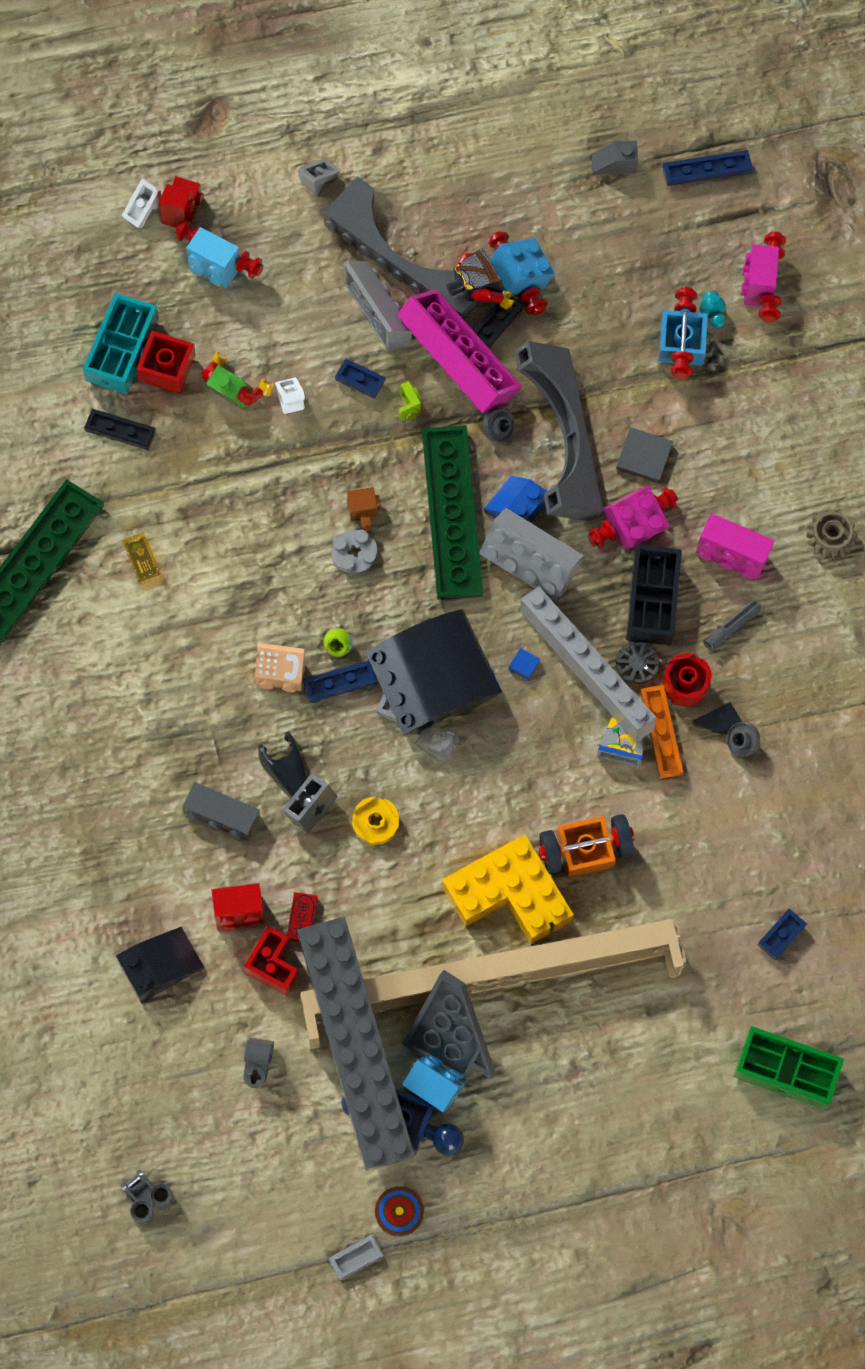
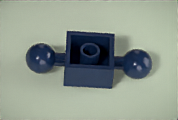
(417, 1114)

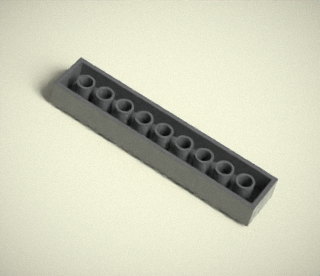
(355, 1044)

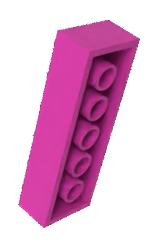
(459, 350)

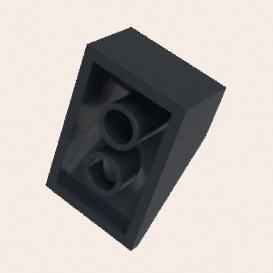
(159, 963)

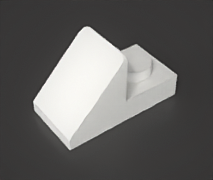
(141, 203)
(290, 395)

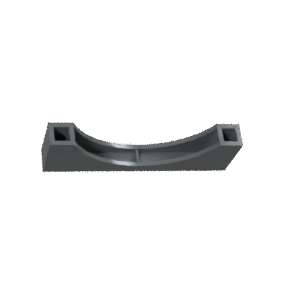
(353, 220)
(553, 373)

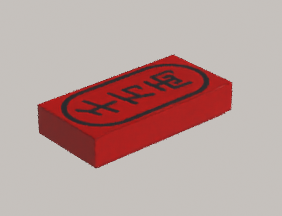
(301, 914)

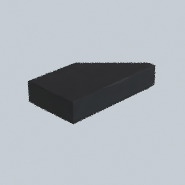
(718, 720)

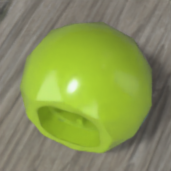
(338, 642)

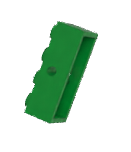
(788, 1068)

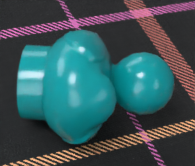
(713, 306)

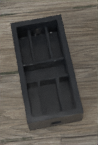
(653, 595)

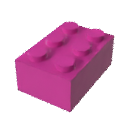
(734, 547)

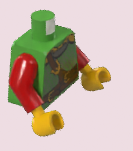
(231, 386)

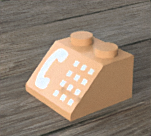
(280, 667)

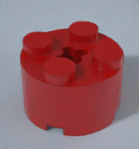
(694, 670)

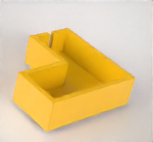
(513, 878)

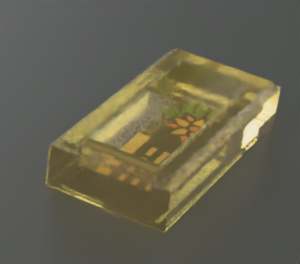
(141, 557)

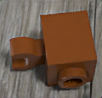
(363, 505)

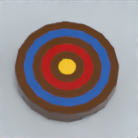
(399, 1211)

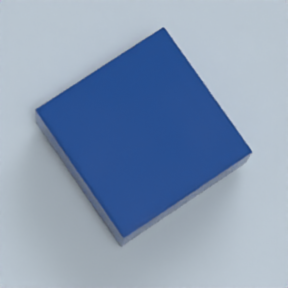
(524, 663)

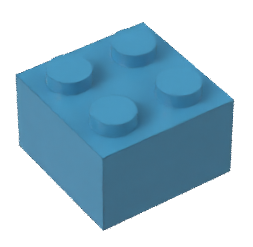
(434, 1082)

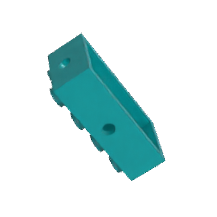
(120, 343)

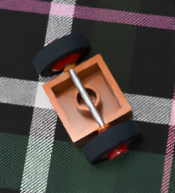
(586, 845)

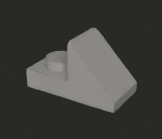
(316, 174)

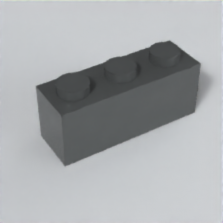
(221, 812)

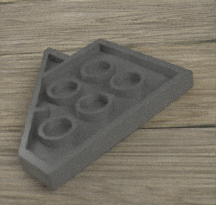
(450, 1029)

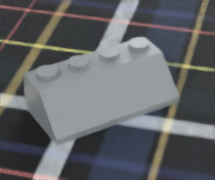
(376, 304)

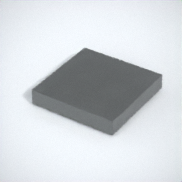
(644, 455)

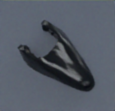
(289, 770)

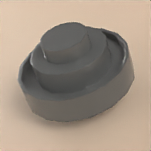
(498, 424)
(743, 739)

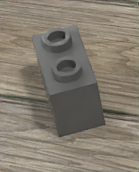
(309, 803)

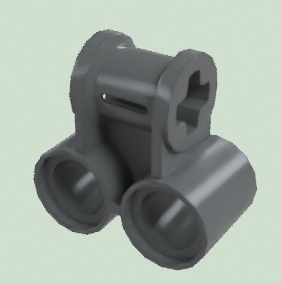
(257, 1056)
(143, 1195)

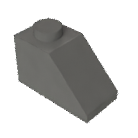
(616, 158)

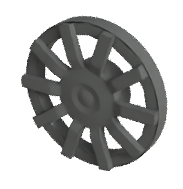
(637, 662)

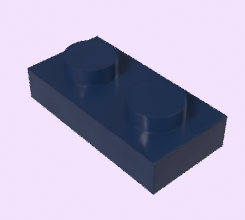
(360, 378)
(782, 934)

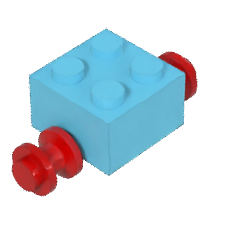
(214, 256)

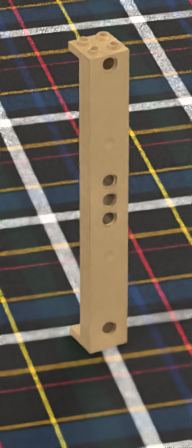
(518, 967)

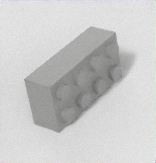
(531, 554)

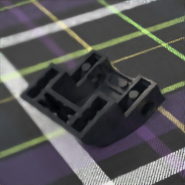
(433, 671)

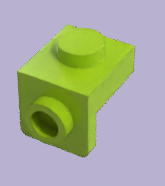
(411, 398)

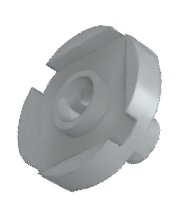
(348, 563)

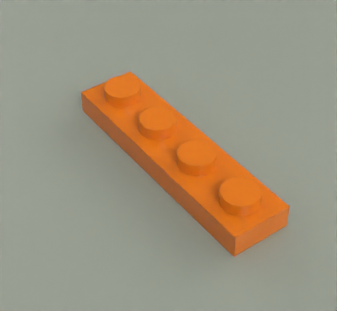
(663, 737)

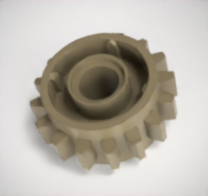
(830, 545)

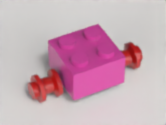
(761, 276)
(634, 518)

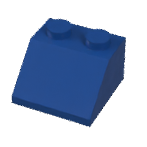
(520, 496)

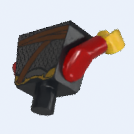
(478, 280)

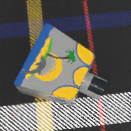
(620, 746)

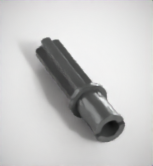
(731, 626)

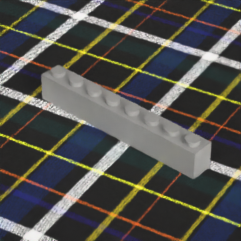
(588, 664)

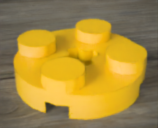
(371, 833)

